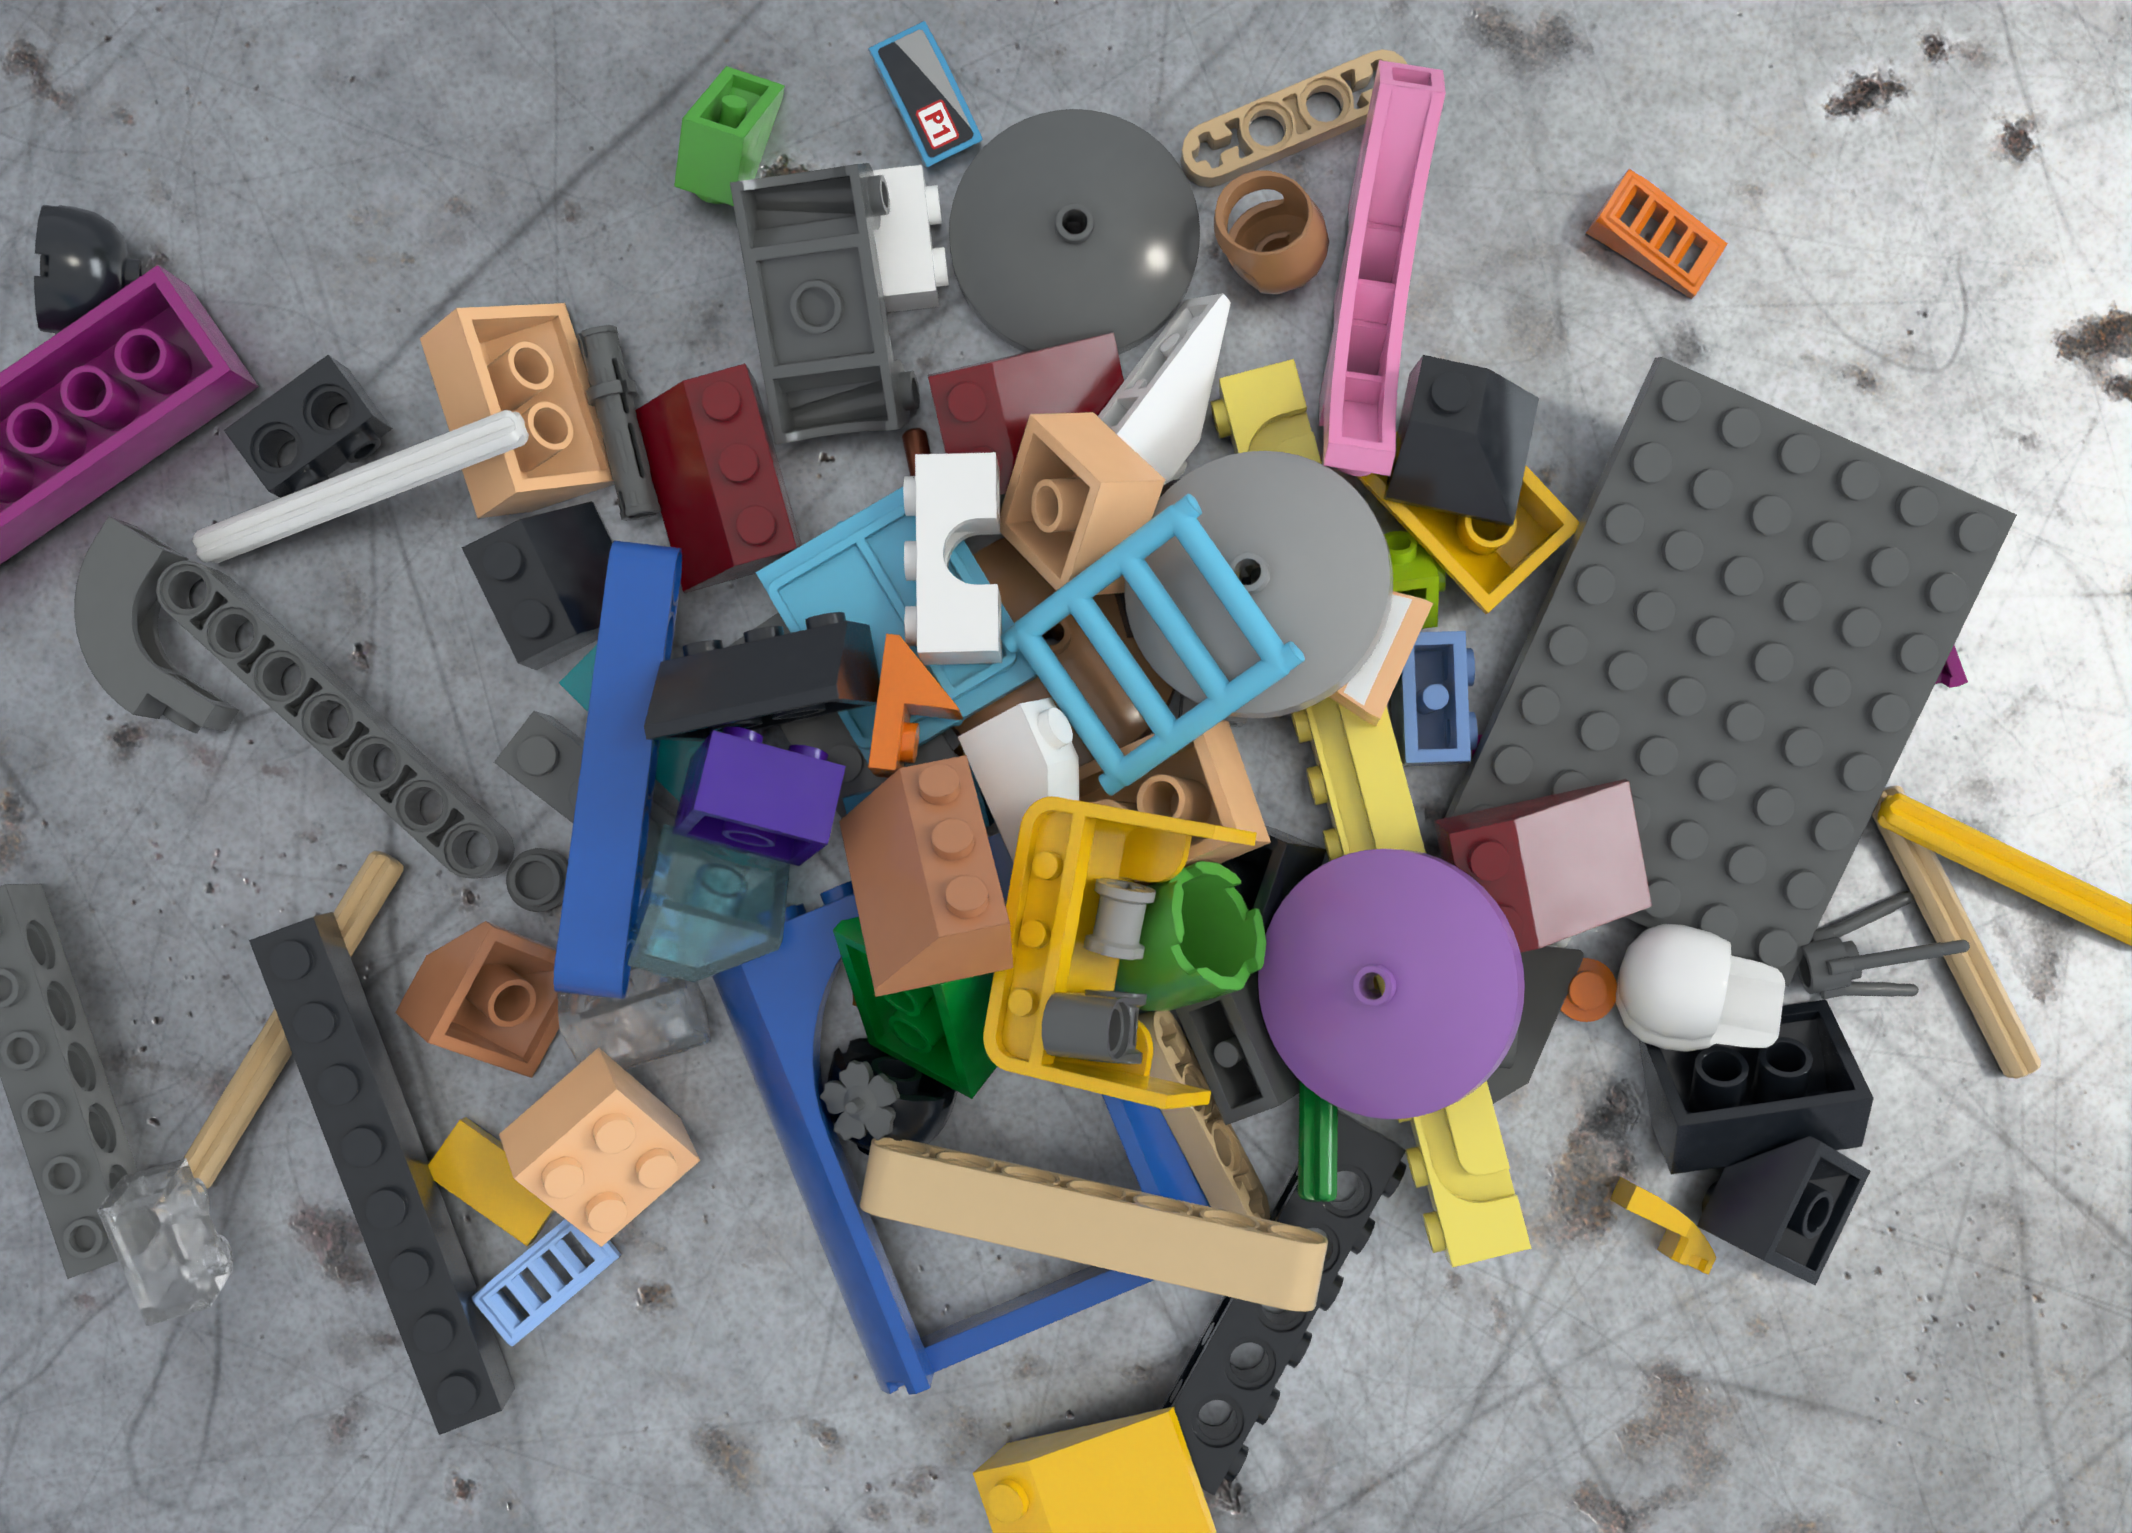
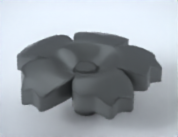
(863, 1100)

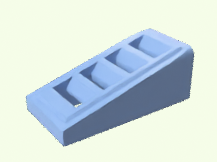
(501, 1310)

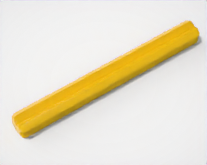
(2007, 865)

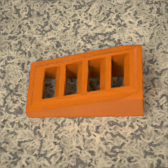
(1627, 242)

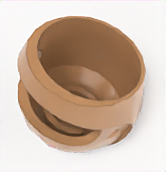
(1277, 241)

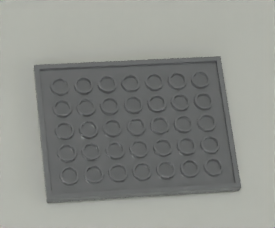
(1742, 649)

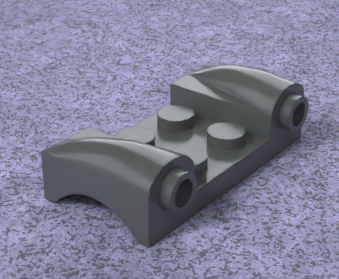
(821, 302)

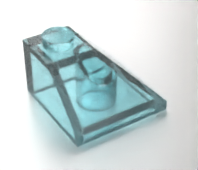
(707, 909)

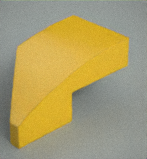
(1682, 1238)

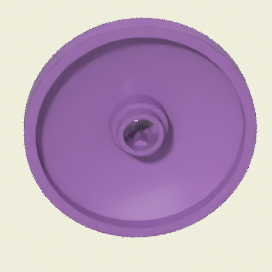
(1445, 970)

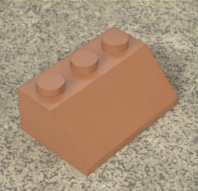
(926, 879)

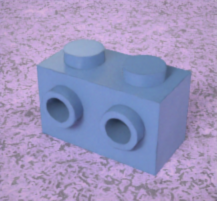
(1433, 703)

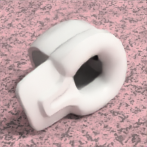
(1689, 992)

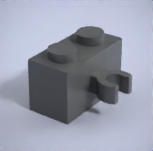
(1238, 1053)

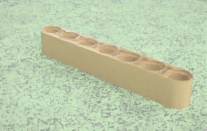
(1095, 1223)

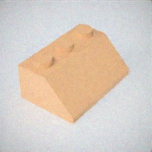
(528, 365)

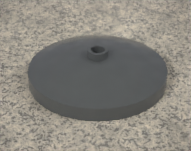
(1057, 287)

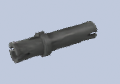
(613, 399)

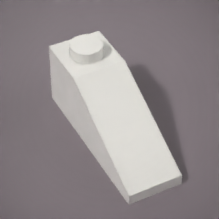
(1169, 390)
(1022, 759)

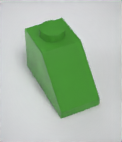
(726, 134)

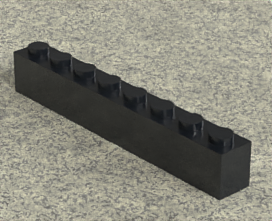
(384, 1170)

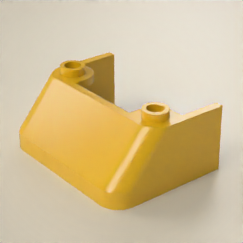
(1050, 912)

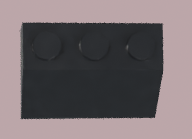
(764, 680)
(1745, 1101)

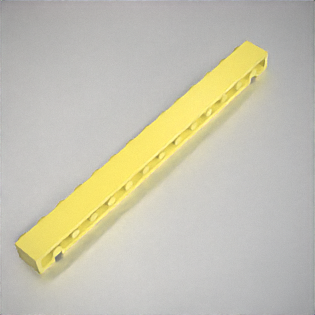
(1371, 808)

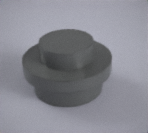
(537, 879)

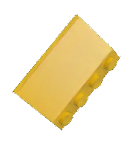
(1097, 1479)

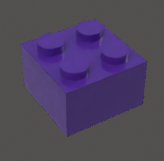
(759, 796)

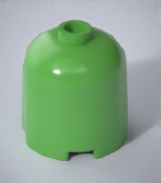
(1195, 940)

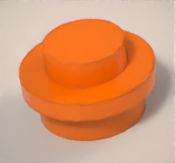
(1590, 992)

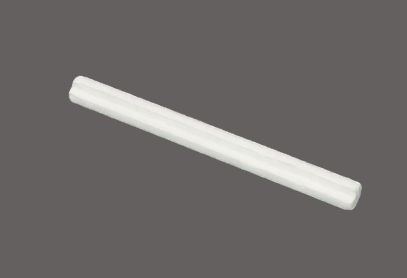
(361, 486)

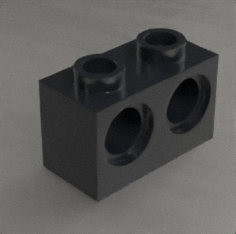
(302, 414)

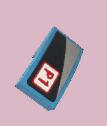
(925, 94)

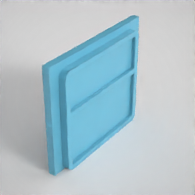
(862, 573)

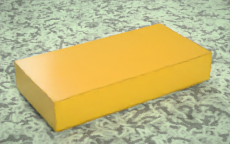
(479, 1174)

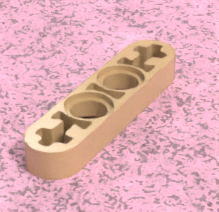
(1291, 111)
(1199, 1130)

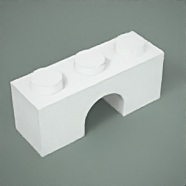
(951, 501)

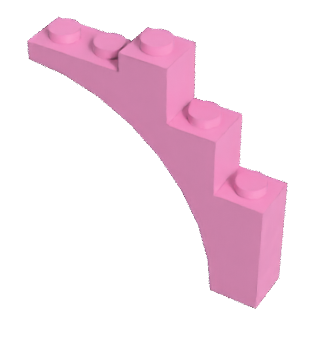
(1376, 269)

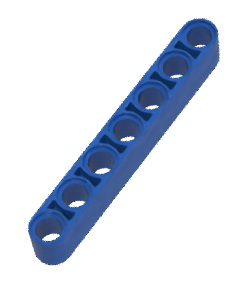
(616, 772)

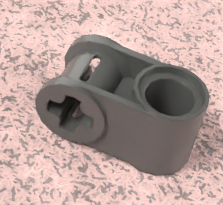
(1093, 1025)

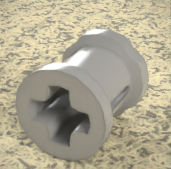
(1119, 919)

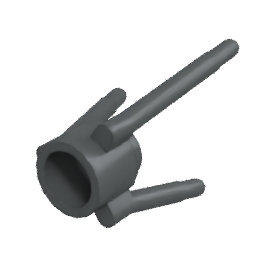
(1833, 964)

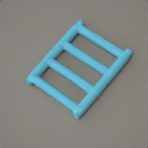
(1222, 696)

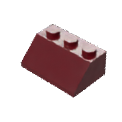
(718, 477)

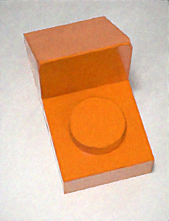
(904, 691)

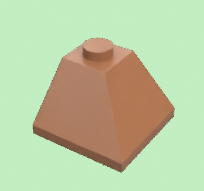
(487, 998)

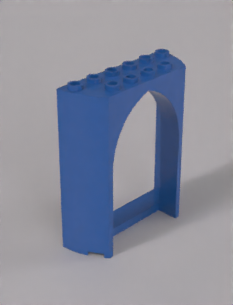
(778, 1020)

